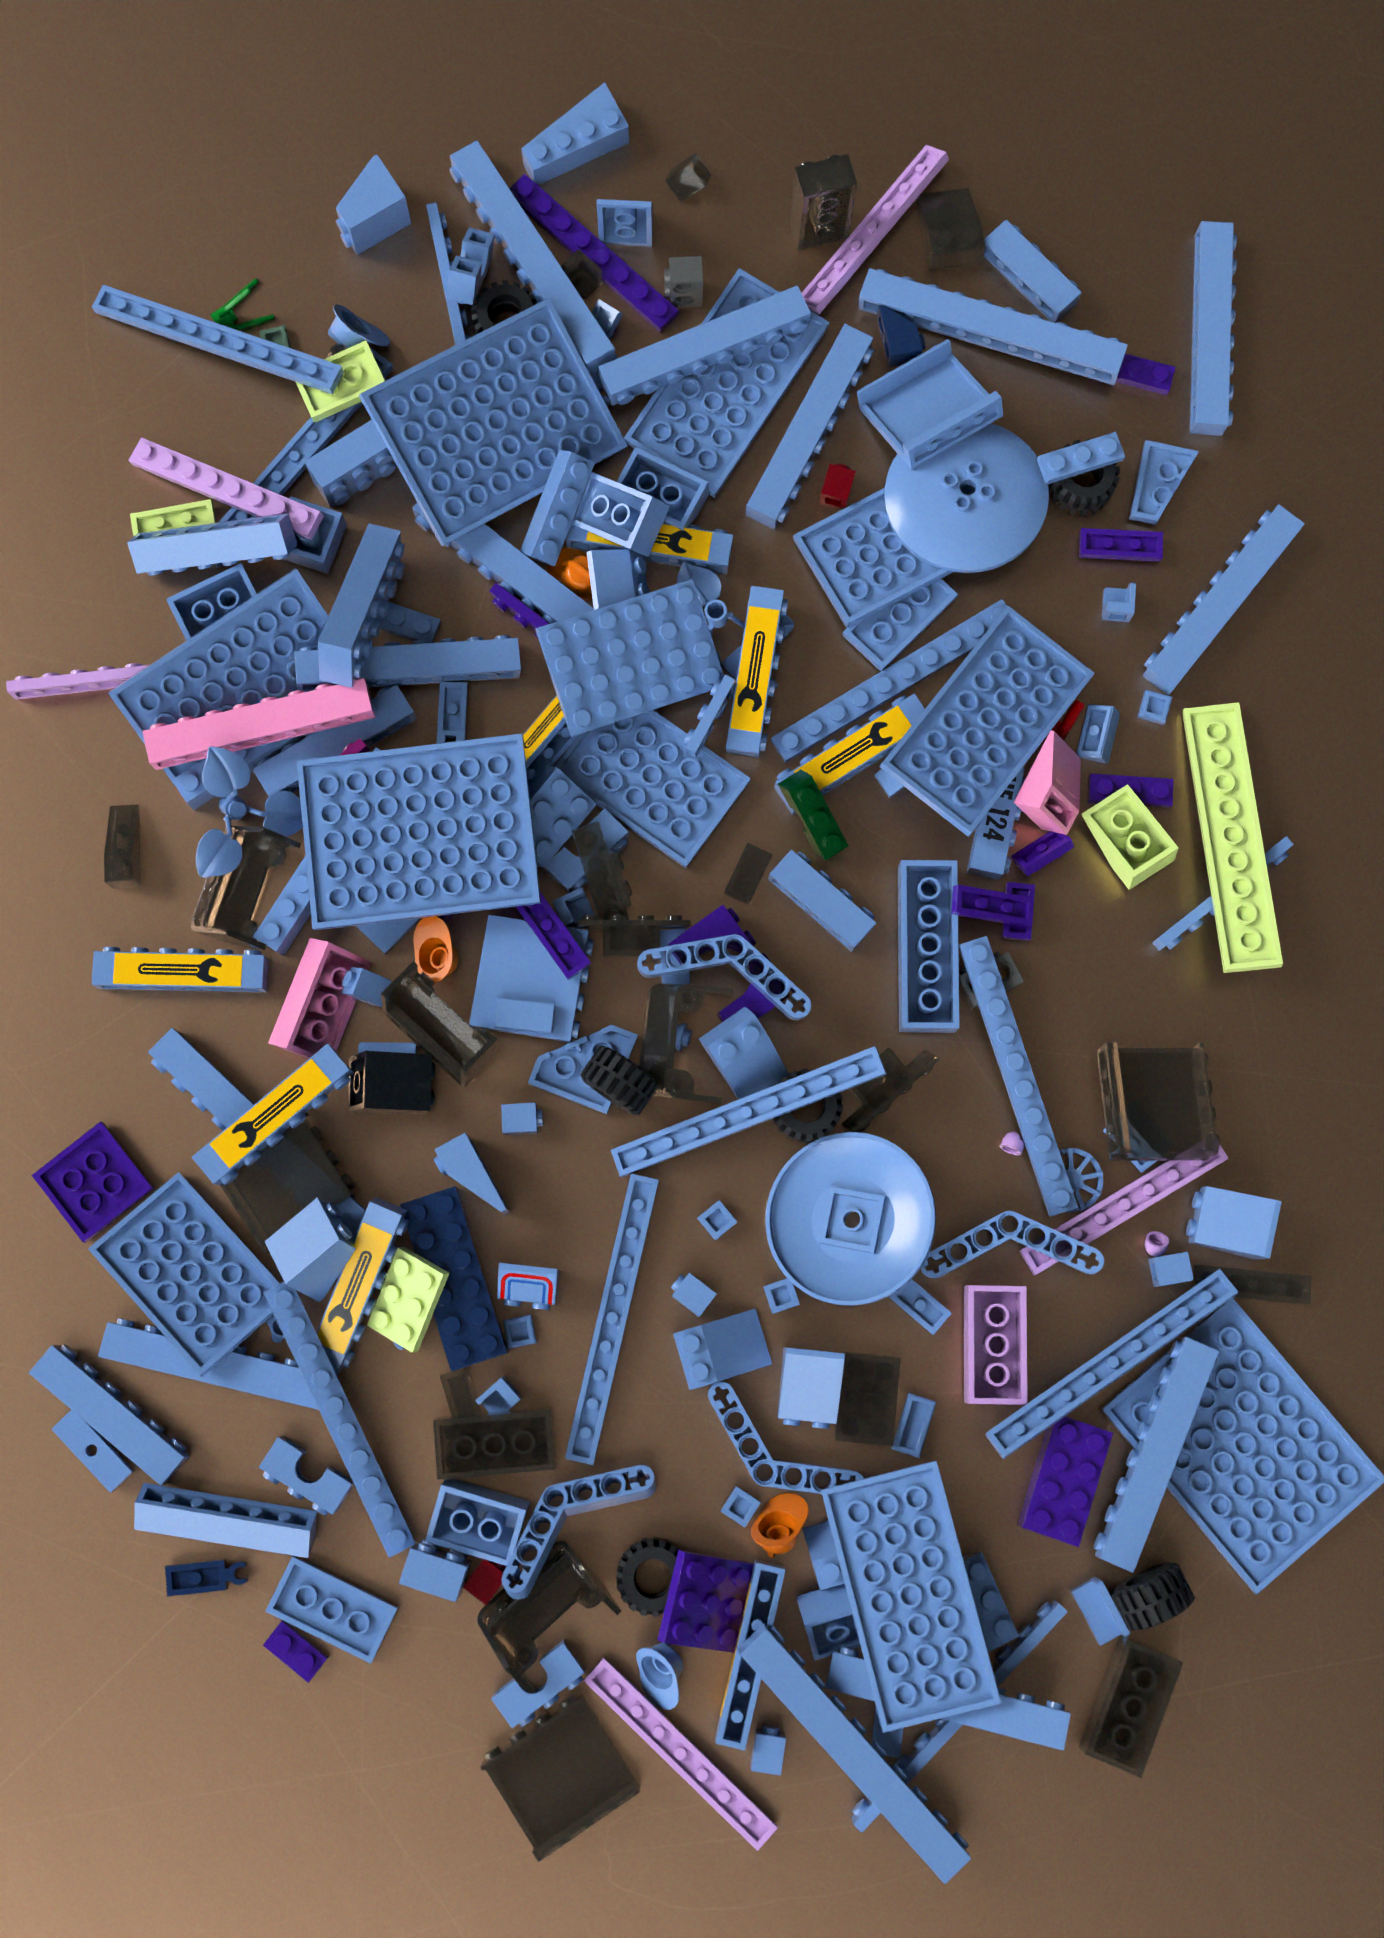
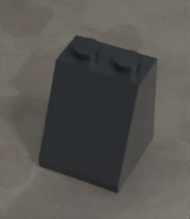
(391, 1083)

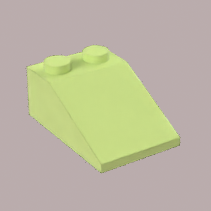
(1130, 836)

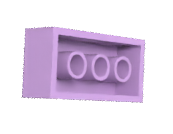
(995, 1345)

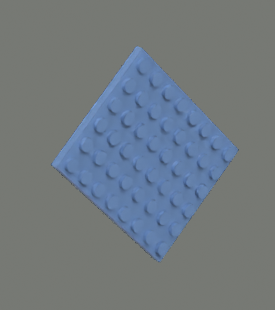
(488, 420)
(418, 832)
(1262, 1456)

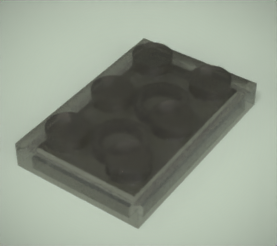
(868, 1399)

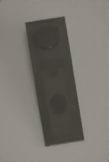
(122, 847)

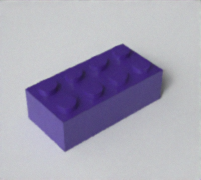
(1065, 1480)

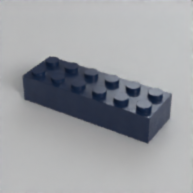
(466, 1307)

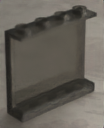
(1157, 1103)
(287, 1181)
(560, 1775)

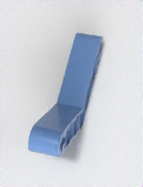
(738, 962)
(1020, 1236)
(762, 1456)
(571, 1506)

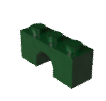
(820, 825)

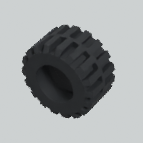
(498, 300)
(1086, 498)
(619, 1080)
(810, 1130)
(626, 1574)
(1153, 1596)

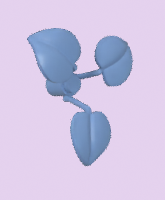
(709, 590)
(221, 777)

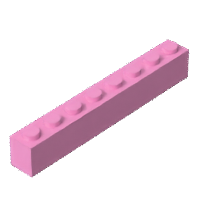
(258, 723)

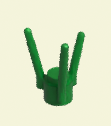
(226, 316)

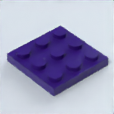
(93, 1182)
(705, 1601)

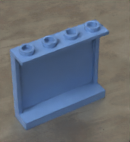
(928, 405)
(521, 969)

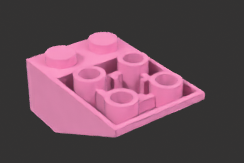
(1052, 787)

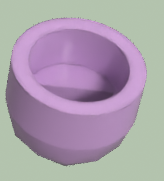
(1013, 1143)
(1156, 1243)

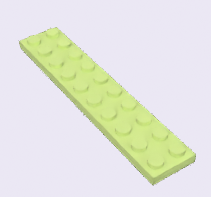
(1232, 838)

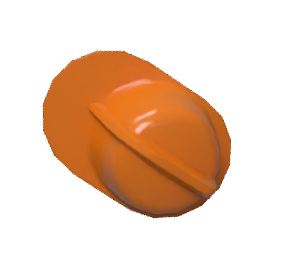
(573, 572)
(434, 949)
(780, 1523)

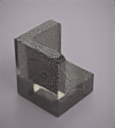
(688, 177)
(582, 273)

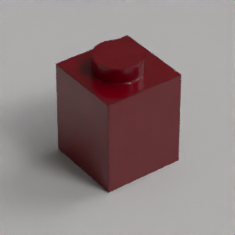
(837, 486)
(485, 1580)

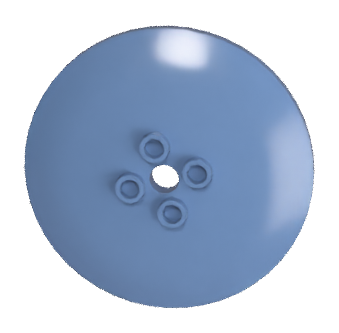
(974, 529)
(810, 1213)

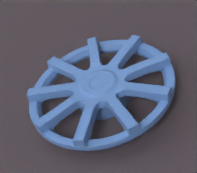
(1077, 1179)

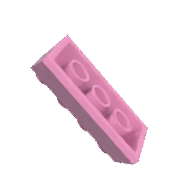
(314, 1006)

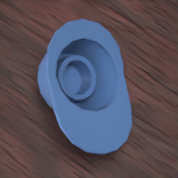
(352, 330)
(660, 1673)

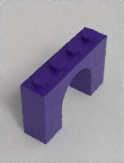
(723, 923)

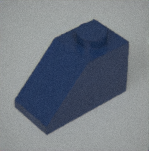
(898, 337)

